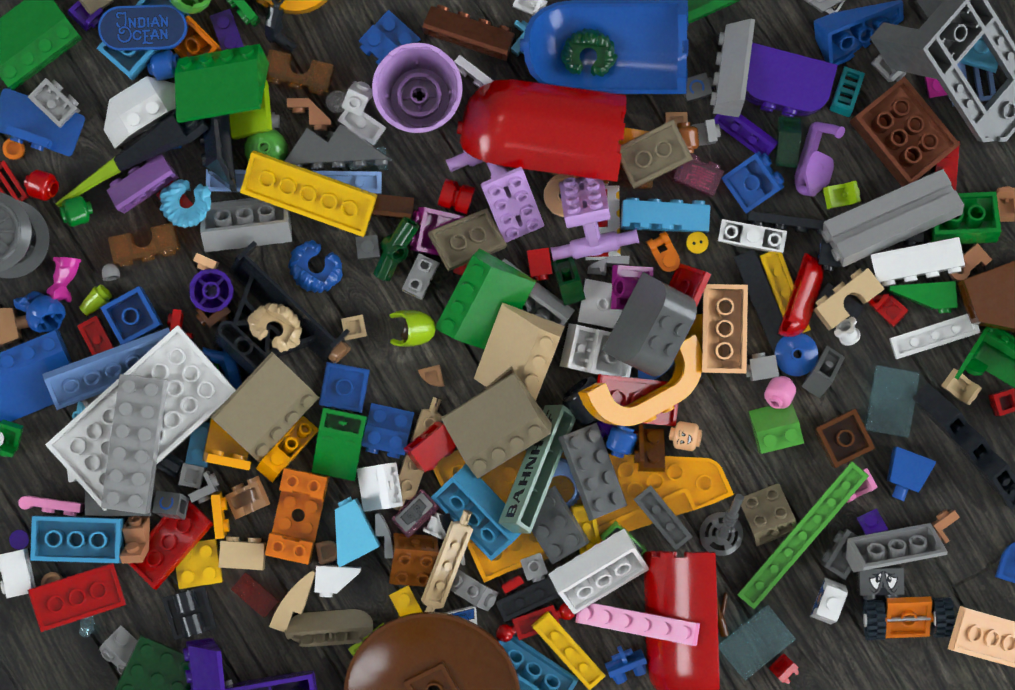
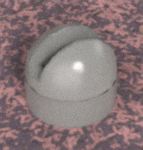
(110, 272)

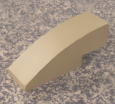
(293, 602)

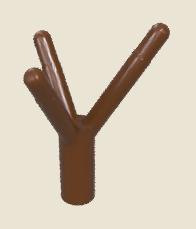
(721, 620)

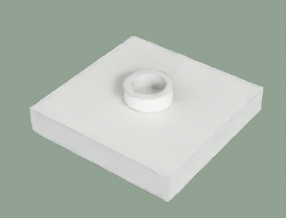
(597, 305)

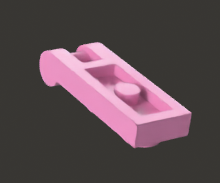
(49, 505)

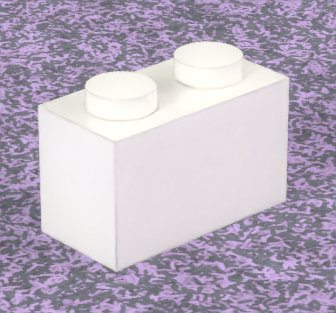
(16, 573)

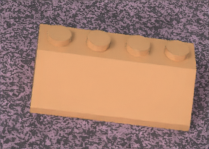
(724, 329)

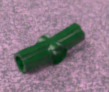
(395, 248)

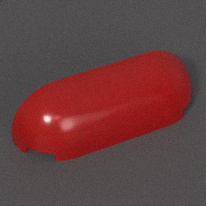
(802, 297)

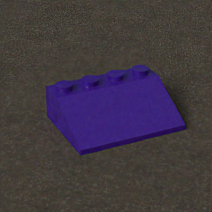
(204, 665)

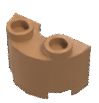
(247, 498)

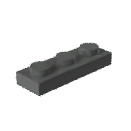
(663, 517)

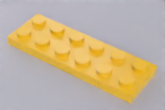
(308, 193)

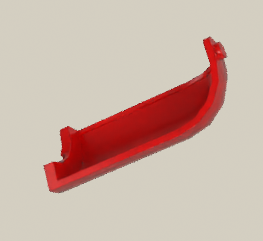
(545, 128)
(685, 591)

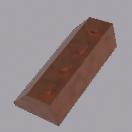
(468, 32)

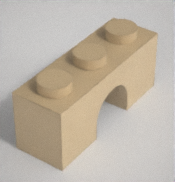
(832, 310)

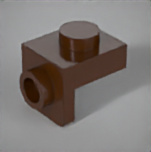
(213, 318)

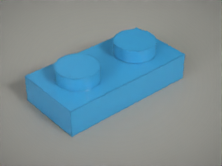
(197, 446)

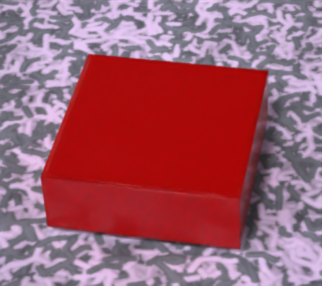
(512, 583)

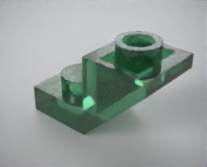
(788, 142)

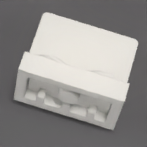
(379, 487)

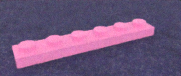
(640, 623)

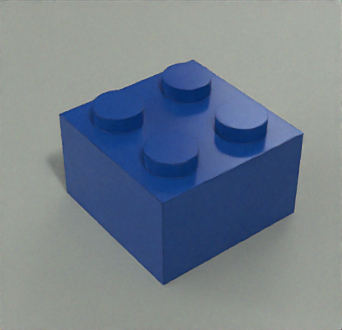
(131, 316)

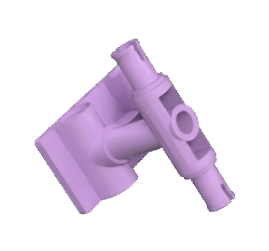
(507, 196)
(586, 204)

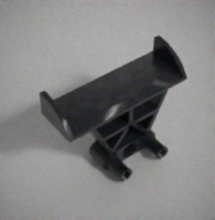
(232, 334)

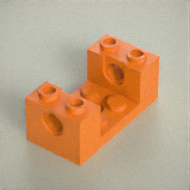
(292, 538)

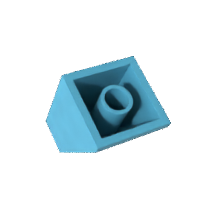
(353, 532)

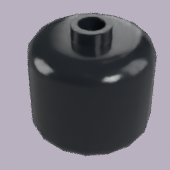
(573, 402)

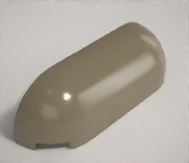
(329, 627)

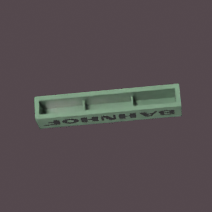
(536, 473)

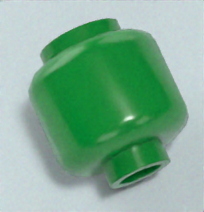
(75, 211)

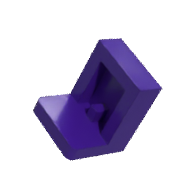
(83, 18)
(872, 522)

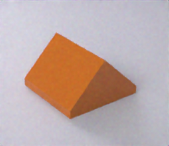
(196, 41)

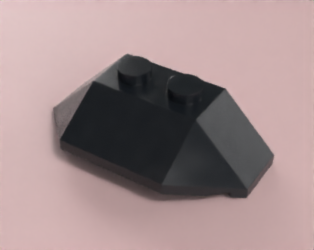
(219, 151)

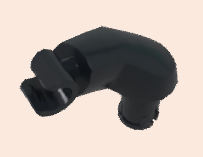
(274, 27)

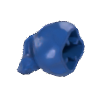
(42, 311)

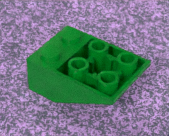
(339, 444)

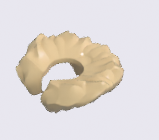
(281, 315)

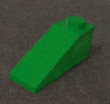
(934, 296)

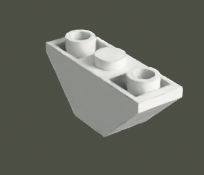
(752, 236)

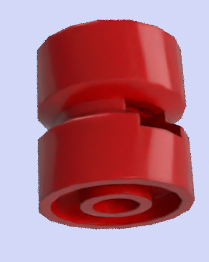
(456, 196)

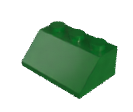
(976, 225)

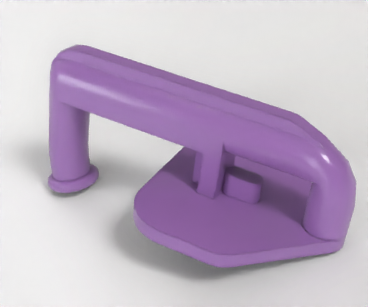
(815, 167)

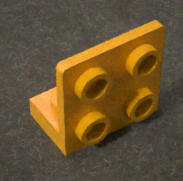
(223, 449)

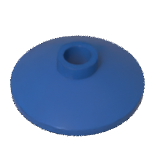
(786, 360)

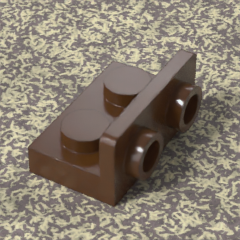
(650, 450)

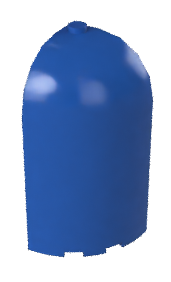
(646, 38)

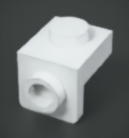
(530, 6)
(357, 97)

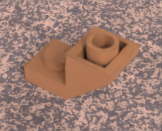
(316, 117)
(136, 535)

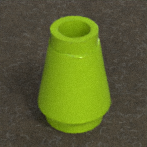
(96, 298)

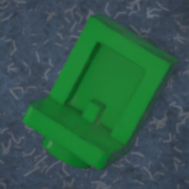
(12, 437)

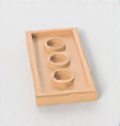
(984, 636)

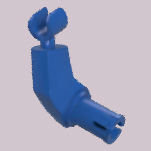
(227, 364)

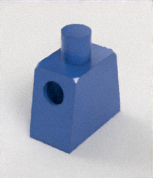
(908, 471)

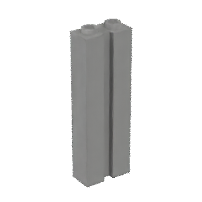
(892, 218)

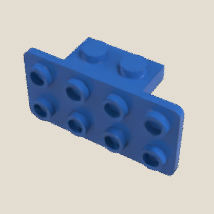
(28, 123)

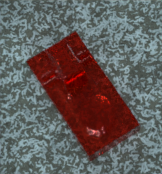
(254, 595)

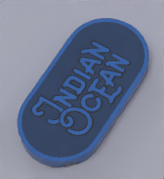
(142, 27)

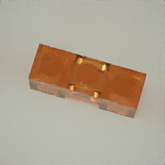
(317, 78)
(164, 242)

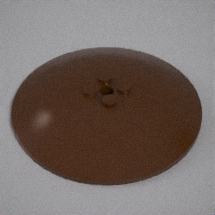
(431, 651)

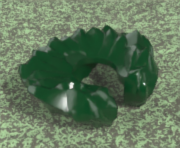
(588, 39)

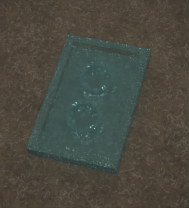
(892, 401)
(756, 642)

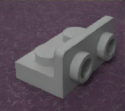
(54, 102)

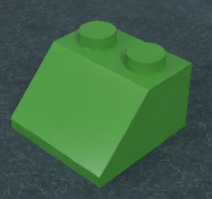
(775, 428)

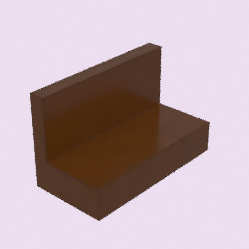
(393, 206)

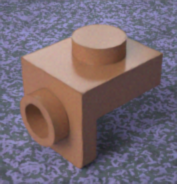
(1006, 203)
(943, 520)

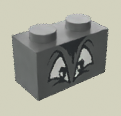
(880, 581)

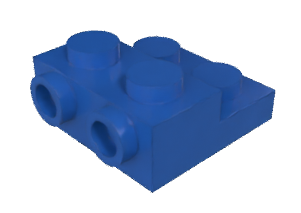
(386, 36)
(753, 181)
(387, 430)

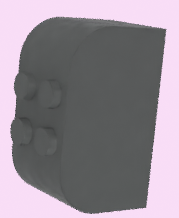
(651, 326)

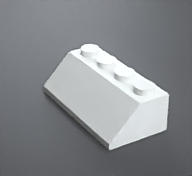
(918, 261)
(598, 571)

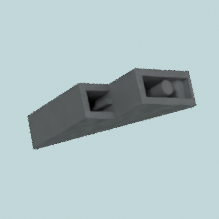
(341, 149)

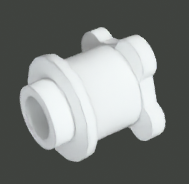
(847, 332)
(433, 526)

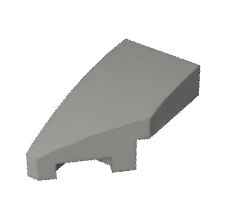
(600, 266)

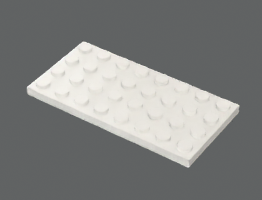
(192, 396)

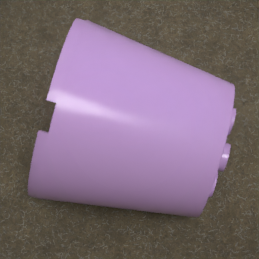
(411, 70)

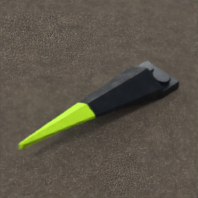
(160, 138)

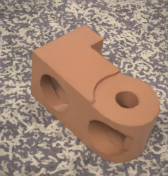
(971, 258)

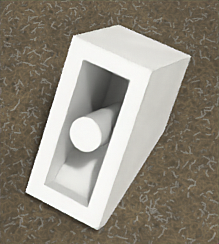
(332, 579)

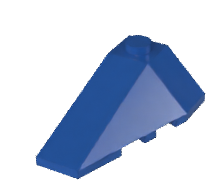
(849, 30)

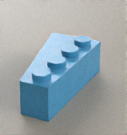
(665, 216)

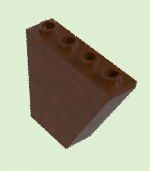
(991, 297)

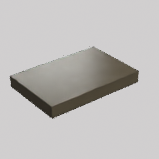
(654, 154)
(462, 238)

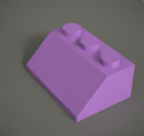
(141, 183)

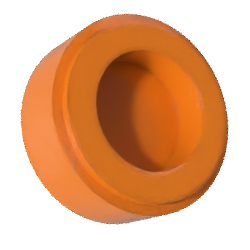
(13, 149)

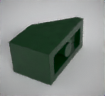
(568, 280)

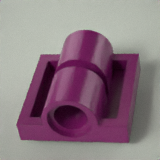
(623, 283)

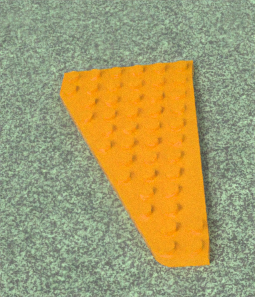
(684, 487)

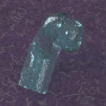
(86, 626)

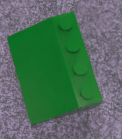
(33, 38)
(220, 83)
(479, 296)

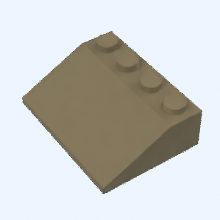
(265, 407)
(496, 425)

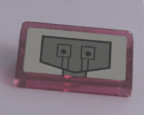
(415, 513)

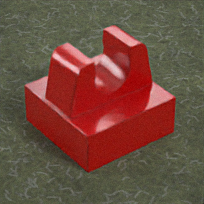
(784, 668)

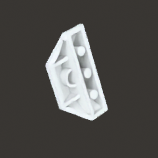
(138, 109)

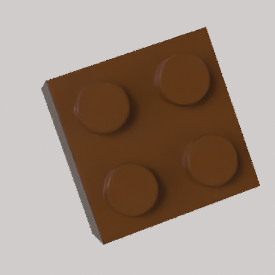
(844, 438)

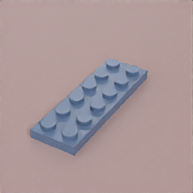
(98, 372)

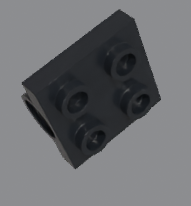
(189, 612)

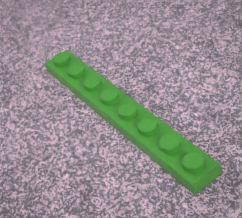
(803, 535)

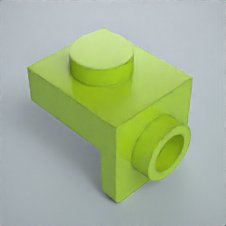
(841, 195)

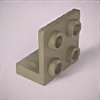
(768, 514)

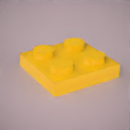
(200, 566)

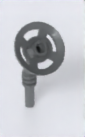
(729, 524)

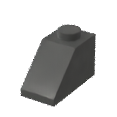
(823, 372)

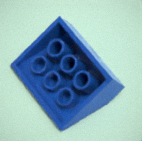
(21, 375)

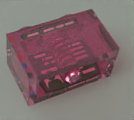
(699, 175)

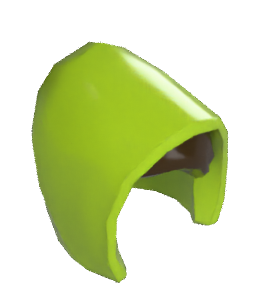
(417, 330)

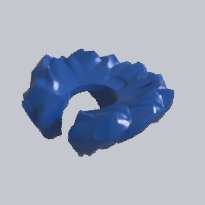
(314, 281)

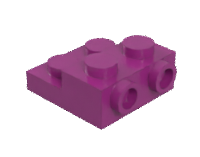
(428, 220)

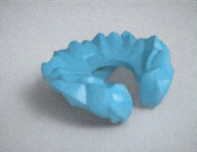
(176, 213)

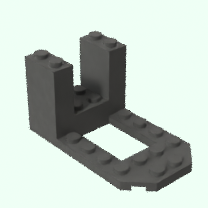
(942, 44)

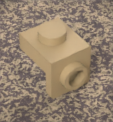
(961, 389)

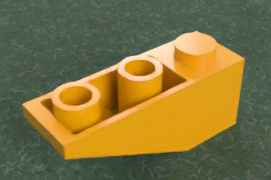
(287, 449)

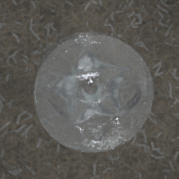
(334, 101)

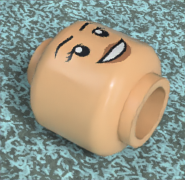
(686, 436)

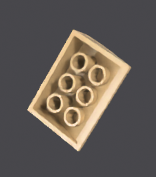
(519, 342)

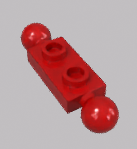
(523, 623)

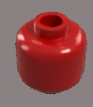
(41, 185)

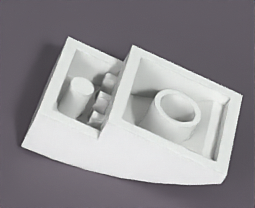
(584, 352)

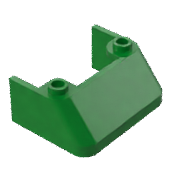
(994, 354)

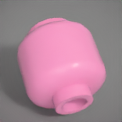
(780, 392)

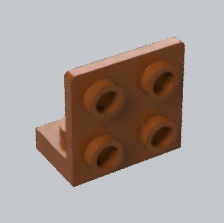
(413, 559)

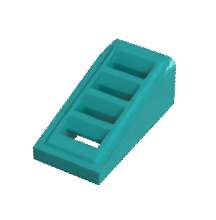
(843, 105)

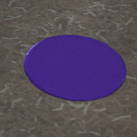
(19, 539)

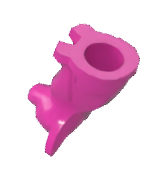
(64, 273)

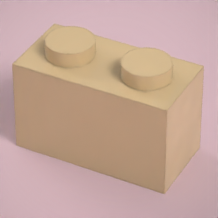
(242, 554)

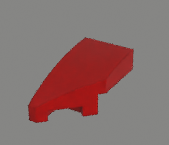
(888, 308)

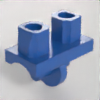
(624, 662)

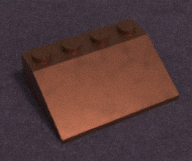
(904, 132)

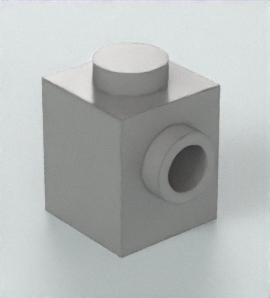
(762, 367)

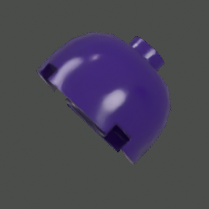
(211, 290)

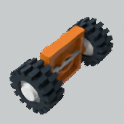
(908, 617)

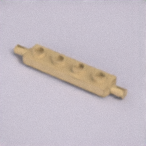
(409, 474)
(447, 563)

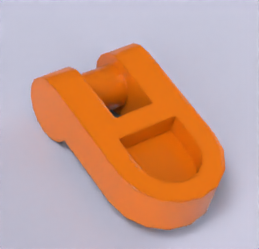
(667, 260)

